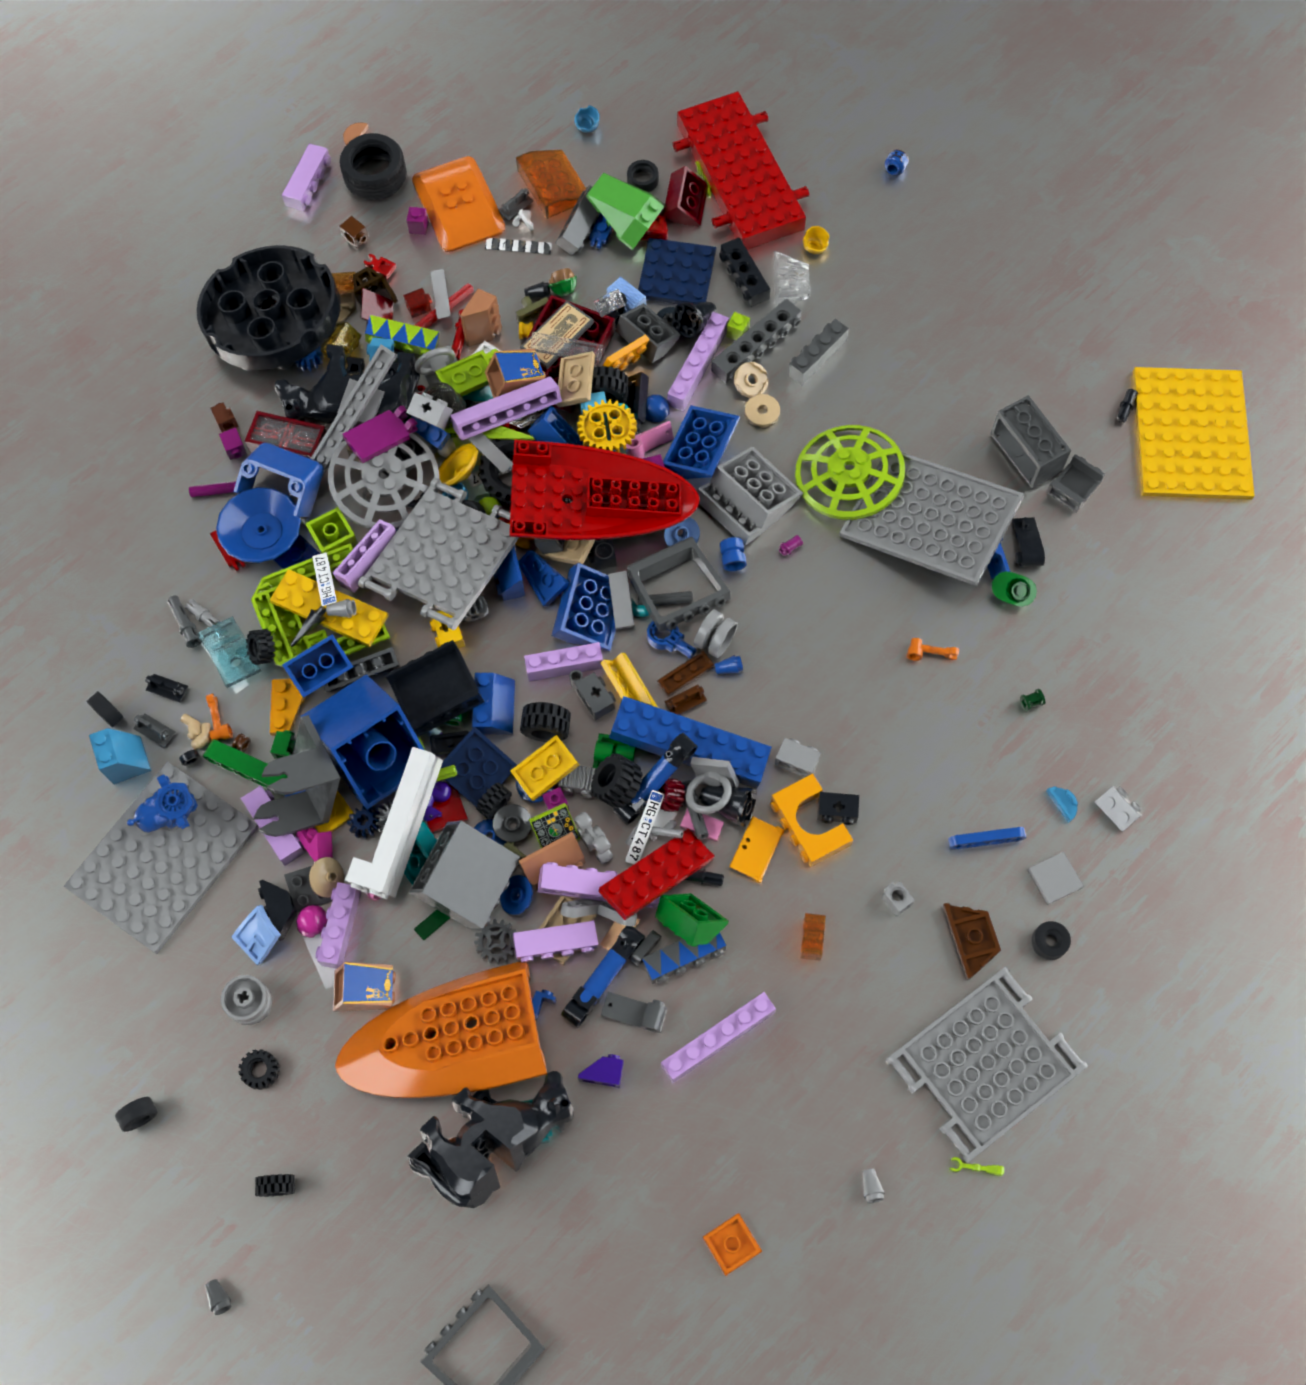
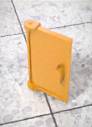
(754, 856)

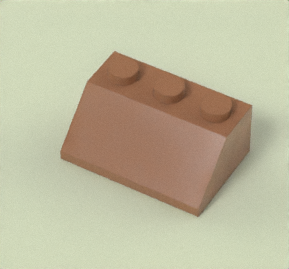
(481, 318)
(562, 851)

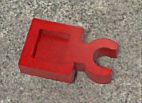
(381, 266)

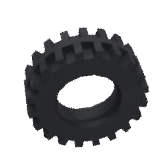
(490, 476)

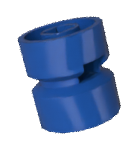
(733, 554)

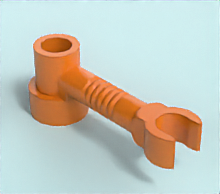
(916, 650)
(220, 731)

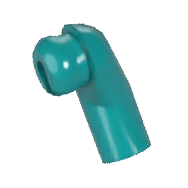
(639, 610)

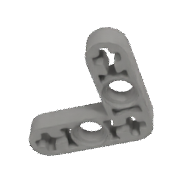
(587, 907)

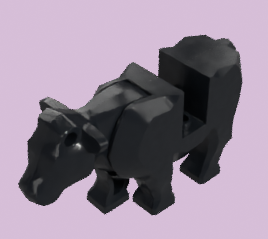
(326, 396)
(506, 1127)

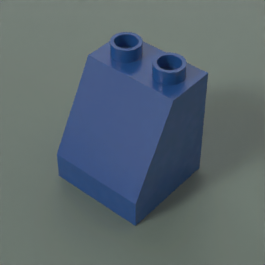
(365, 738)

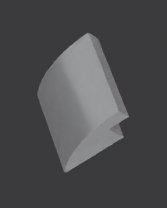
(748, 495)

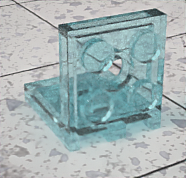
(225, 644)

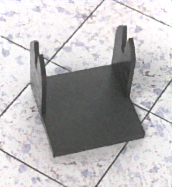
(306, 770)

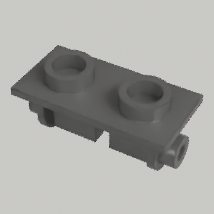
(518, 202)
(153, 729)

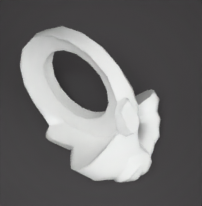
(525, 216)

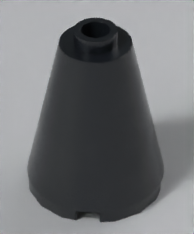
(738, 808)

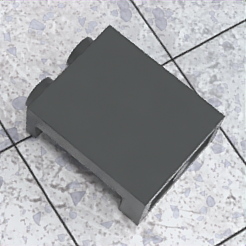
(1076, 483)

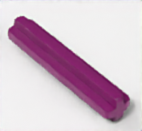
(212, 489)

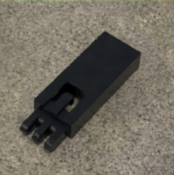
(637, 397)

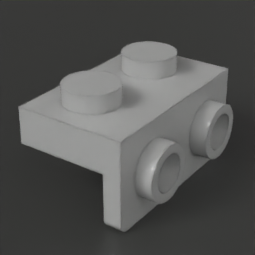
(1119, 808)

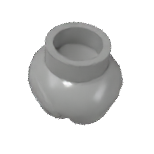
(446, 450)

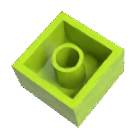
(331, 531)

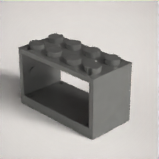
(1030, 441)

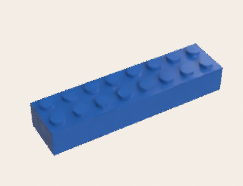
(656, 728)

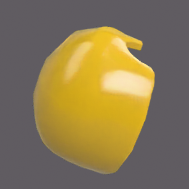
(816, 240)

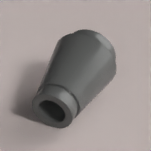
(217, 1297)

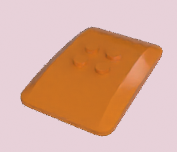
(458, 203)

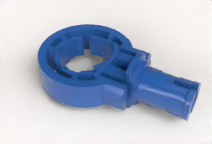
(671, 643)

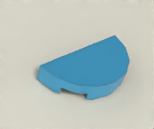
(1065, 802)

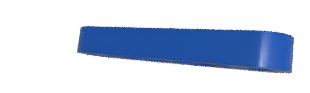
(987, 838)

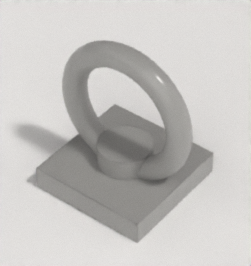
(433, 361)
(711, 773)

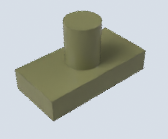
(531, 310)

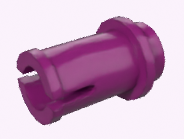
(787, 547)

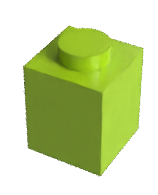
(737, 326)

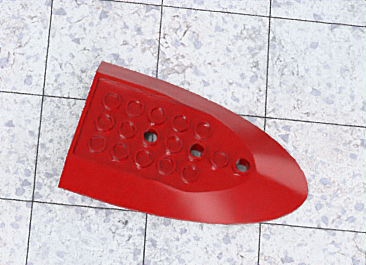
(589, 476)

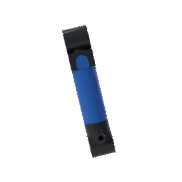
(679, 751)
(589, 994)

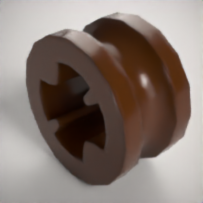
(241, 743)

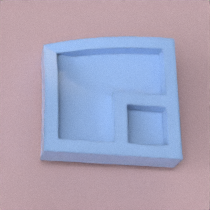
(256, 935)

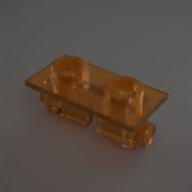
(344, 280)

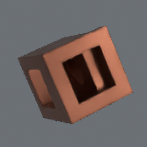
(224, 417)

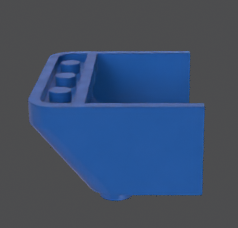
(302, 471)

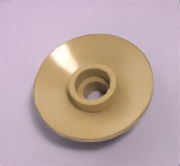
(320, 876)

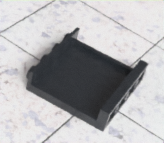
(434, 688)

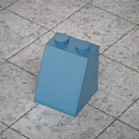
(119, 754)

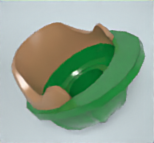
(563, 282)

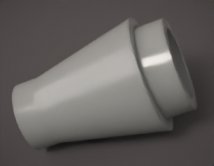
(343, 608)
(872, 1187)

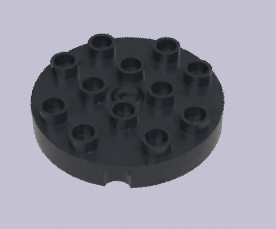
(238, 315)

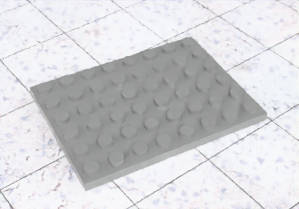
(937, 518)
(158, 877)

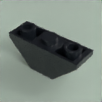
(278, 907)

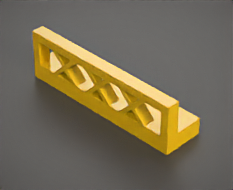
(626, 679)

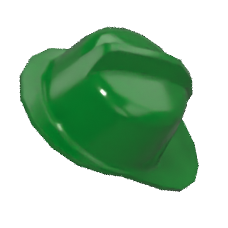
(1014, 588)

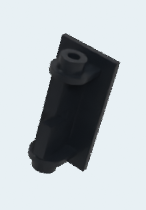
(165, 687)

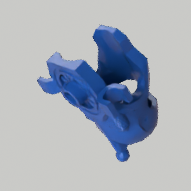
(165, 807)

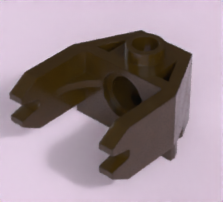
(373, 279)

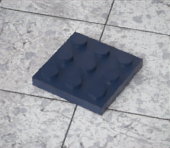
(477, 765)

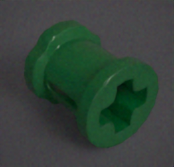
(1032, 700)

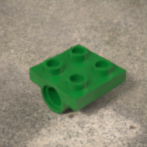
(606, 746)

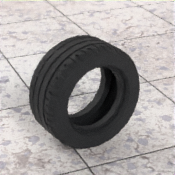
(371, 147)

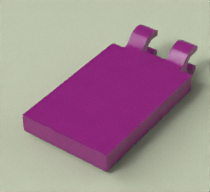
(380, 434)

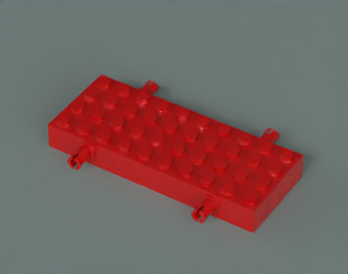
(741, 170)

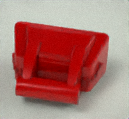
(657, 229)

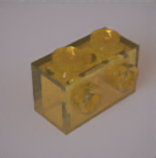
(344, 336)

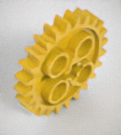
(624, 424)

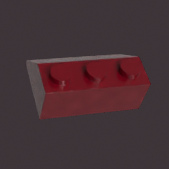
(685, 198)

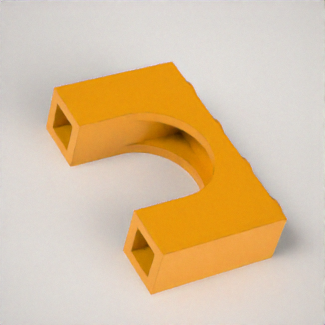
(812, 847)

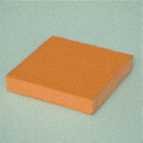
(732, 1244)

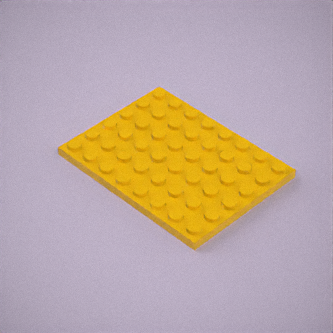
(1192, 433)

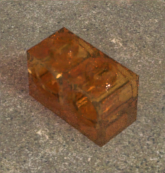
(812, 936)

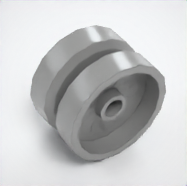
(715, 633)
(242, 1010)

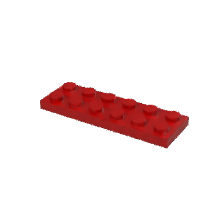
(656, 874)

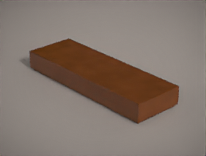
(685, 673)

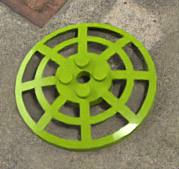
(850, 478)

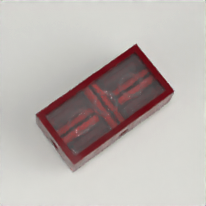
(284, 432)

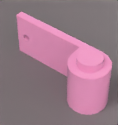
(650, 439)

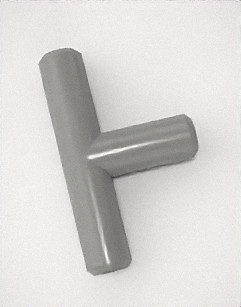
(668, 830)

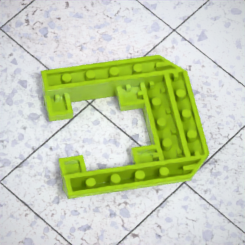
(285, 624)

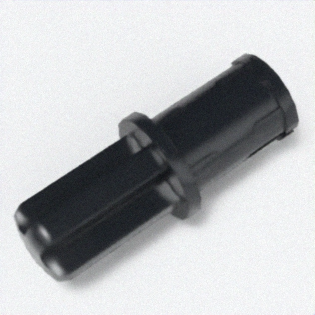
(1127, 405)
(707, 877)

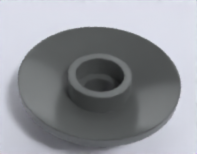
(508, 815)

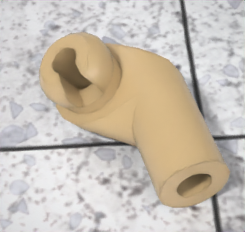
(194, 726)
(202, 739)

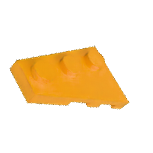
(284, 705)

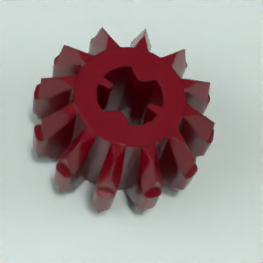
(674, 795)

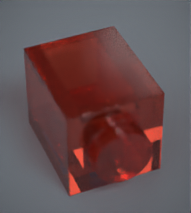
(417, 302)

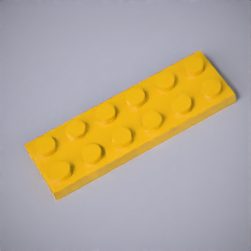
(302, 594)

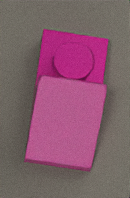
(317, 844)

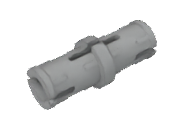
(202, 614)

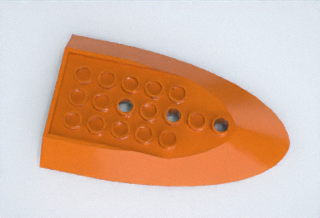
(490, 1055)

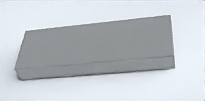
(621, 600)

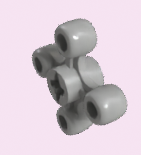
(593, 837)

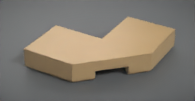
(348, 306)

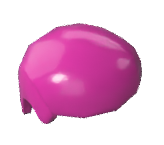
(311, 920)

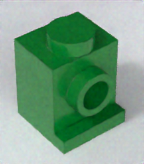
(283, 744)

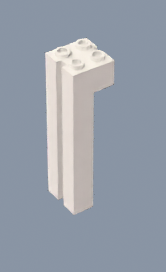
(400, 830)

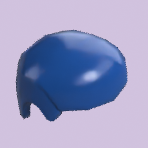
(657, 408)

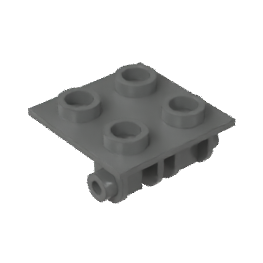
(301, 890)

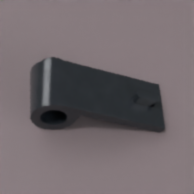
(1030, 544)

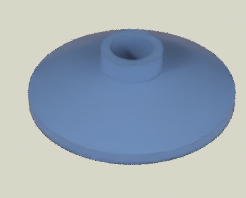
(689, 528)

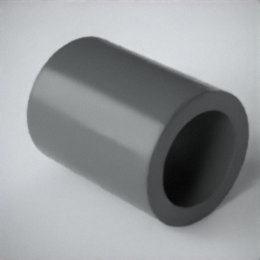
(575, 674)

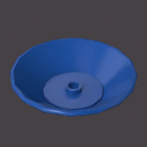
(251, 512)

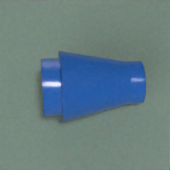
(729, 665)

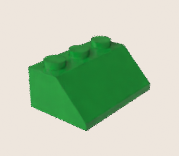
(690, 918)

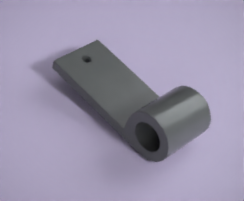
(635, 1013)

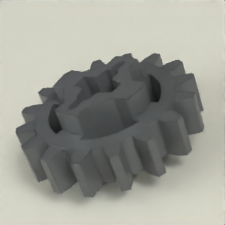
(490, 947)

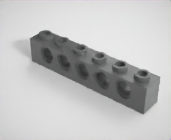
(778, 321)

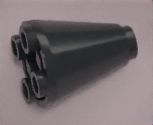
(691, 317)

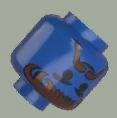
(896, 162)

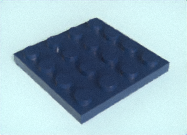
(676, 271)

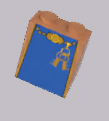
(513, 370)
(363, 987)

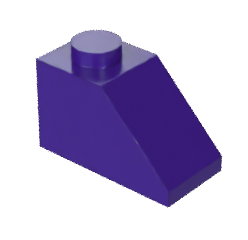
(604, 1071)

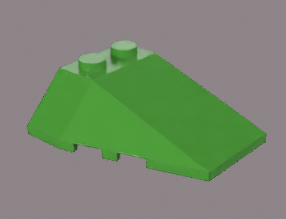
(625, 208)

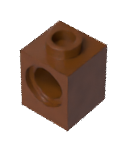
(354, 231)

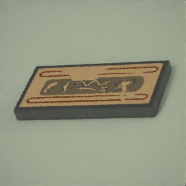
(566, 323)

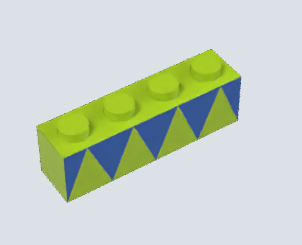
(405, 336)

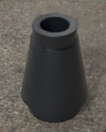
(538, 291)

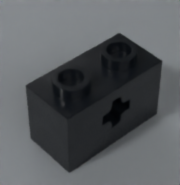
(847, 804)

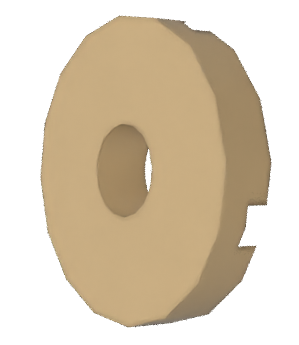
(744, 386)
(758, 402)

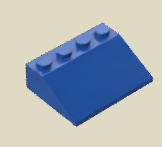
(700, 442)
(586, 609)

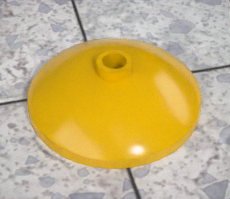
(458, 465)

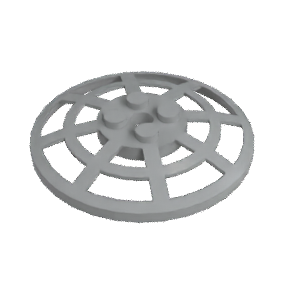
(378, 486)

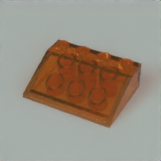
(550, 180)

